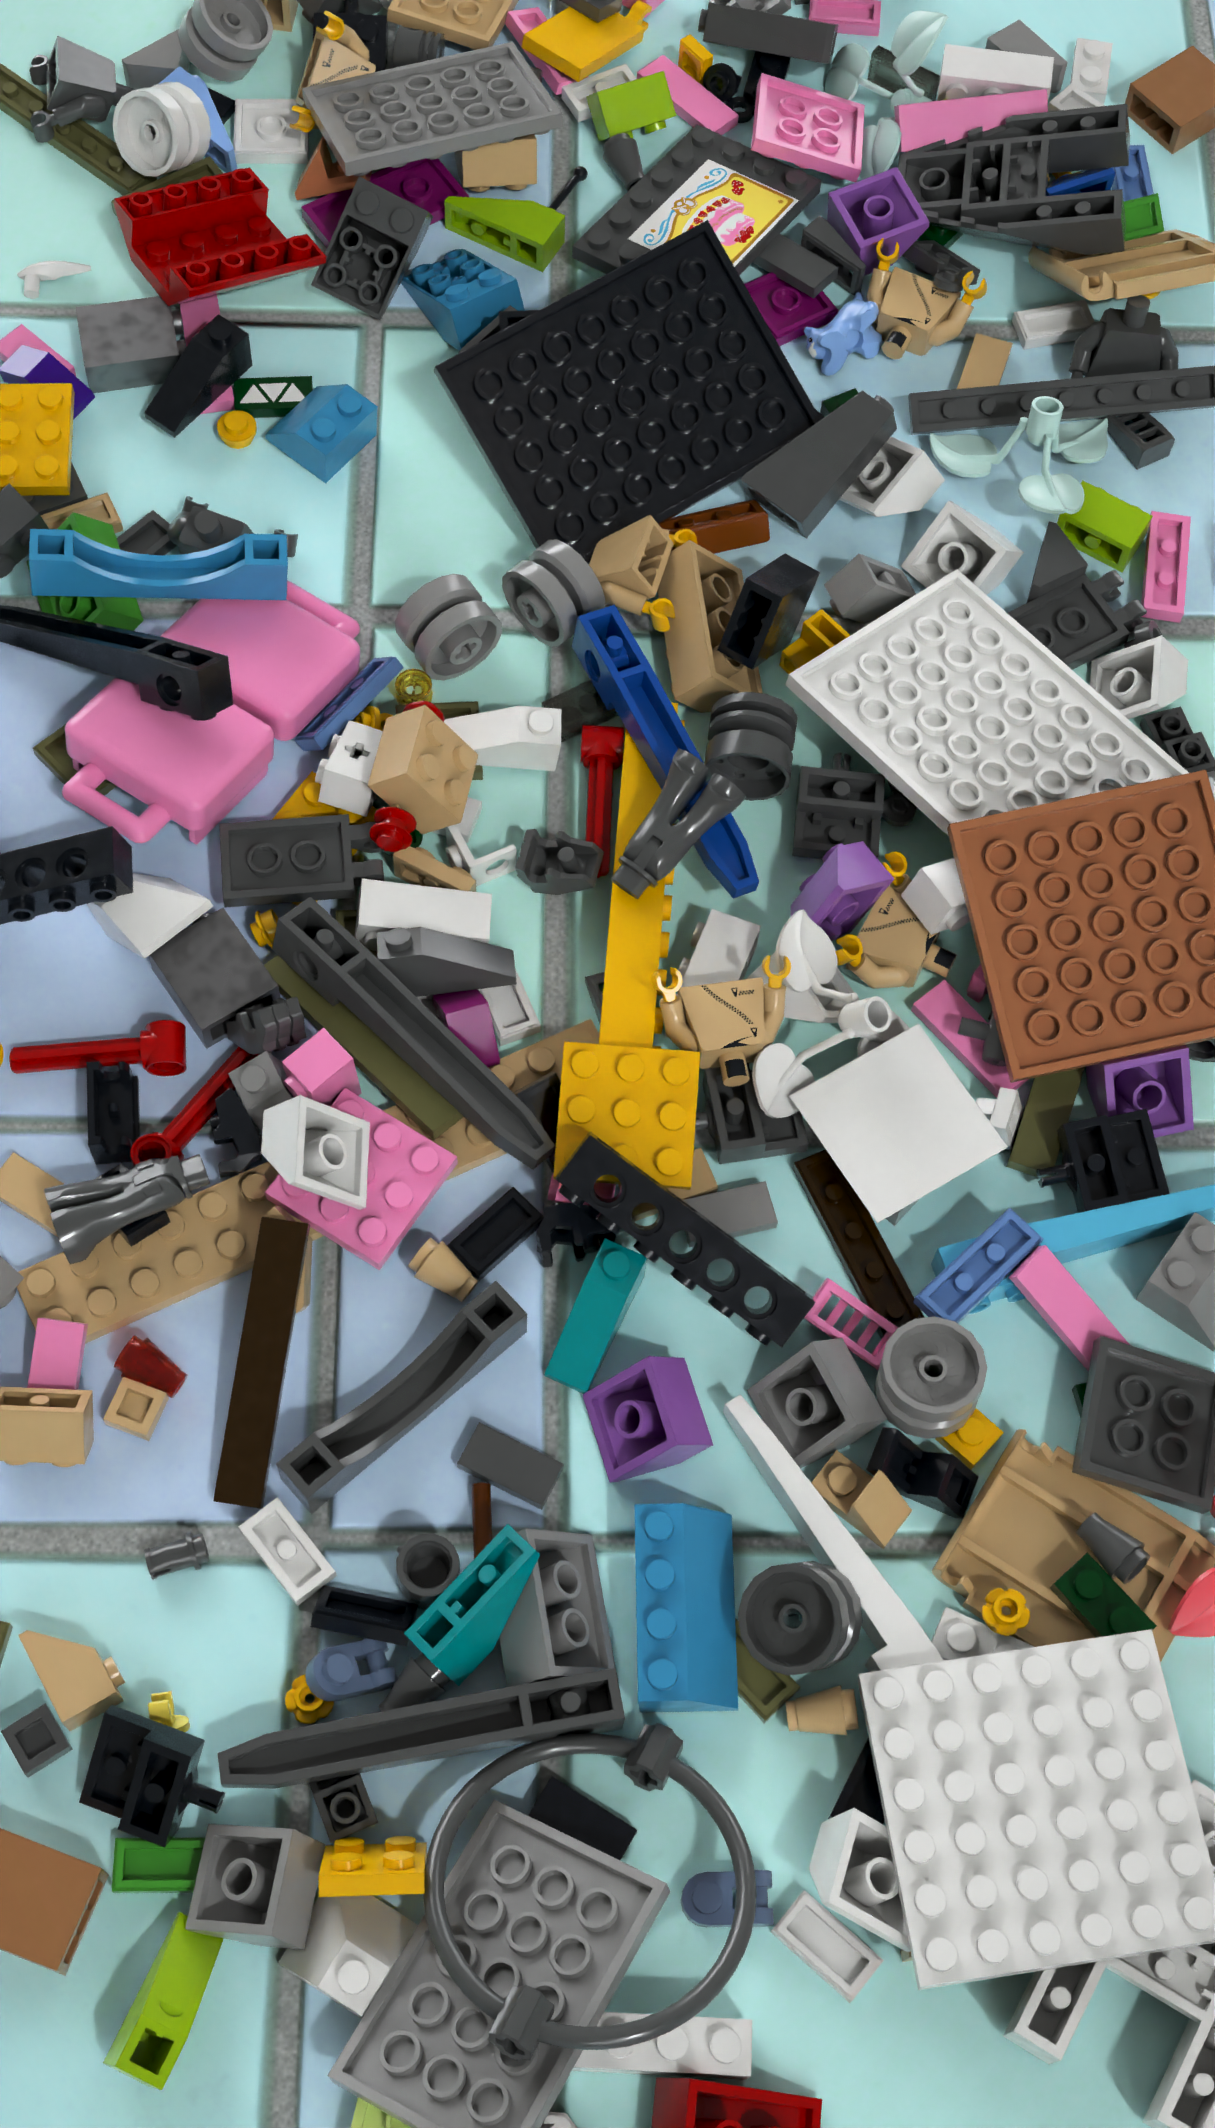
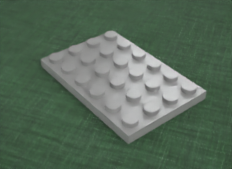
(431, 109)
(523, 1913)

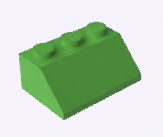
(109, 611)

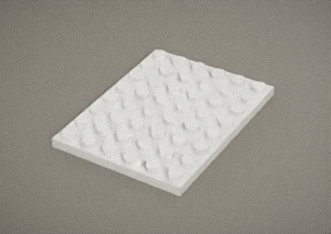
(972, 710)

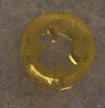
(413, 678)

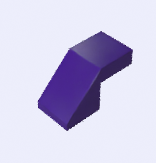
(37, 366)

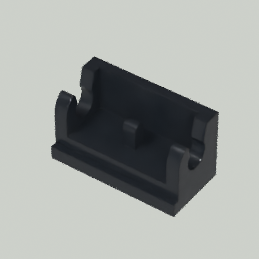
(112, 1112)

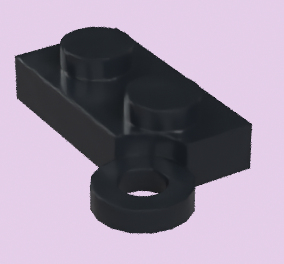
(762, 63)

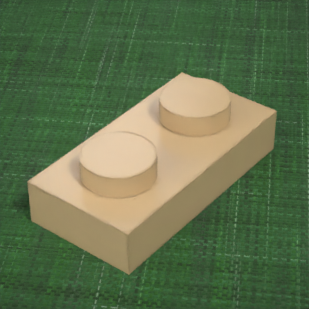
(421, 868)

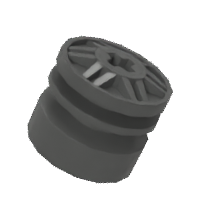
(752, 743)

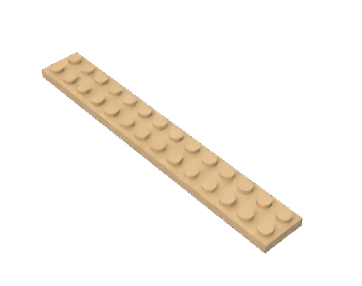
(219, 1227)

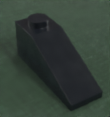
(202, 373)

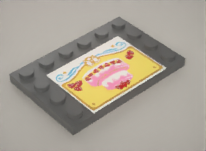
(697, 181)

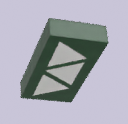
(270, 395)

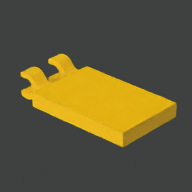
(582, 45)

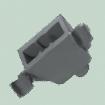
(77, 87)
(1124, 343)
(203, 529)

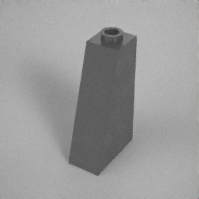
(768, 32)
(820, 464)

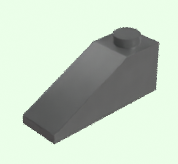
(443, 963)

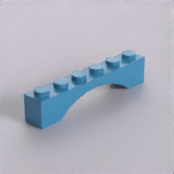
(79, 567)

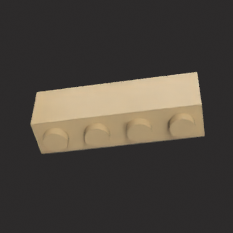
(703, 600)

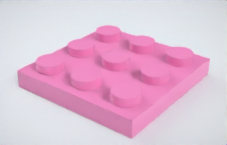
(808, 128)
(401, 1182)

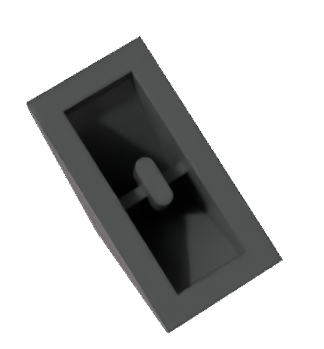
(1056, 563)

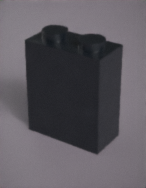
(768, 611)

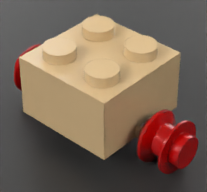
(420, 774)

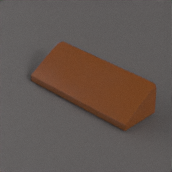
(725, 526)

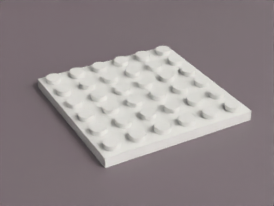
(1038, 1809)

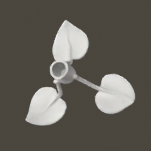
(814, 963)

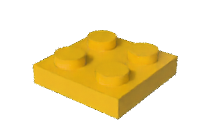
(373, 1869)

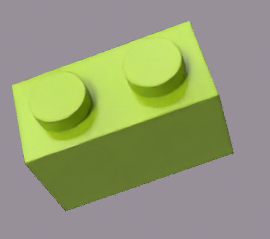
(632, 106)
(1106, 527)

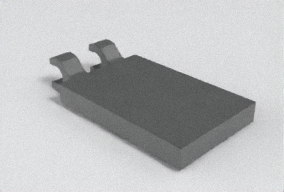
(1077, 618)
(294, 860)

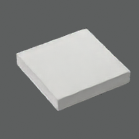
(264, 133)

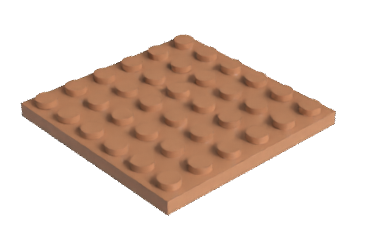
(1095, 922)

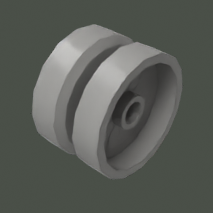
(225, 36)
(552, 592)
(448, 627)
(930, 1377)

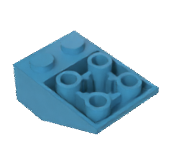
(461, 294)

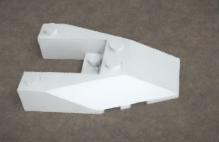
(1177, 1977)

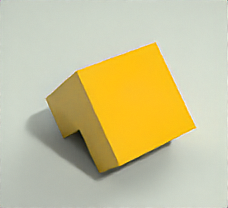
(817, 636)

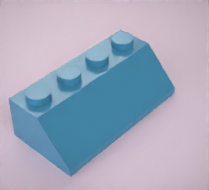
(685, 1609)

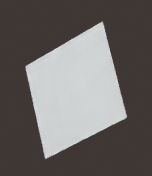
(898, 1122)

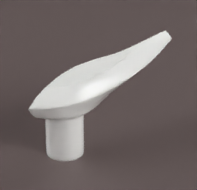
(47, 271)

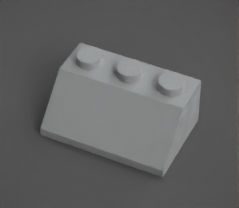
(560, 1615)

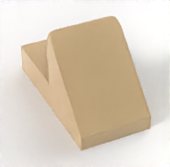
(862, 1500)

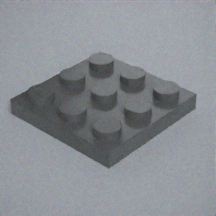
(1148, 1425)

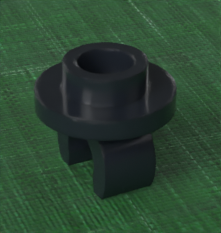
(721, 81)

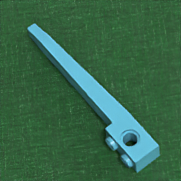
(1099, 1231)

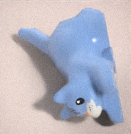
(846, 333)

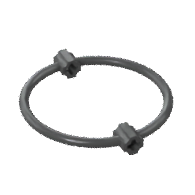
(526, 2013)

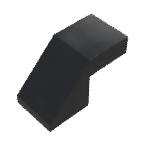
(923, 1476)

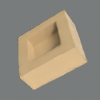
(136, 1408)

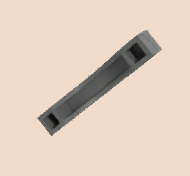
(353, 1442)

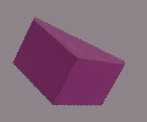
(470, 1021)

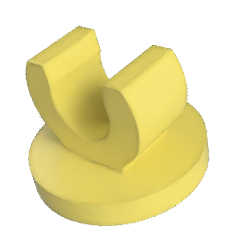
(162, 1711)

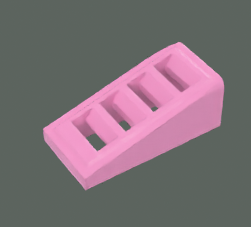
(821, 1298)

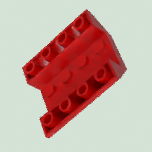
(209, 237)

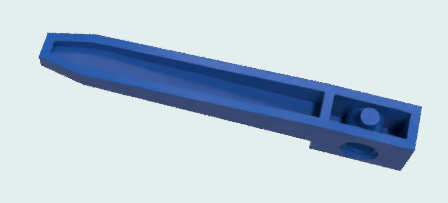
(632, 688)

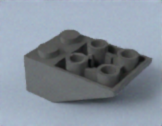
(372, 248)

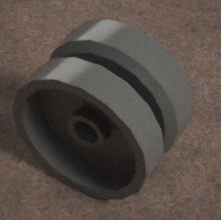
(772, 1622)

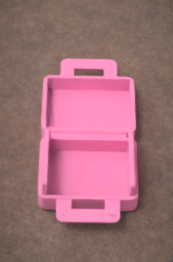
(283, 672)

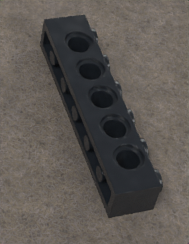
(64, 874)
(786, 1302)

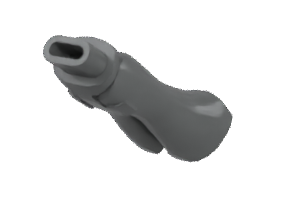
(658, 843)
(97, 1208)

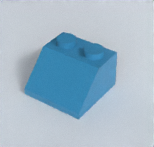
(326, 429)

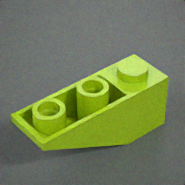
(165, 2006)

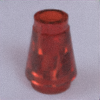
(150, 1366)

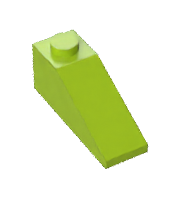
(511, 227)

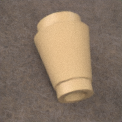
(442, 1270)
(824, 1712)

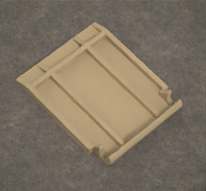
(1145, 267)
(1027, 1537)

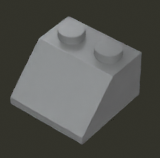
(1185, 1282)
(817, 1401)
(256, 1885)

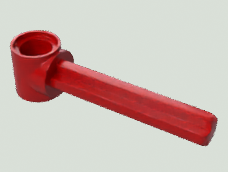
(601, 755)
(158, 1049)
(191, 1117)

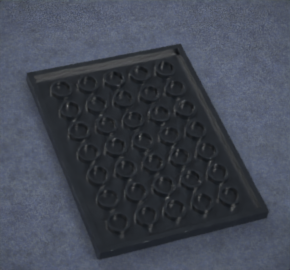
(629, 395)

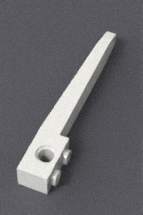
(885, 1617)

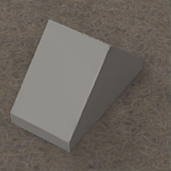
(154, 62)

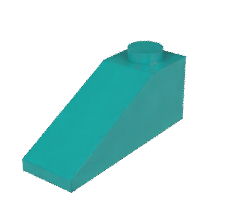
(596, 1315)
(475, 1607)

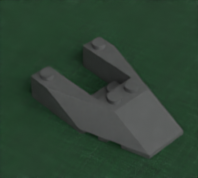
(999, 179)

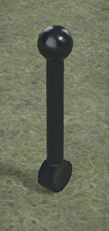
(579, 174)

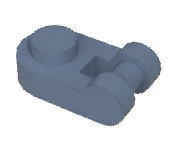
(336, 1676)
(709, 1899)

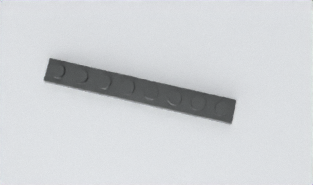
(1080, 398)

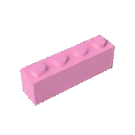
(953, 118)

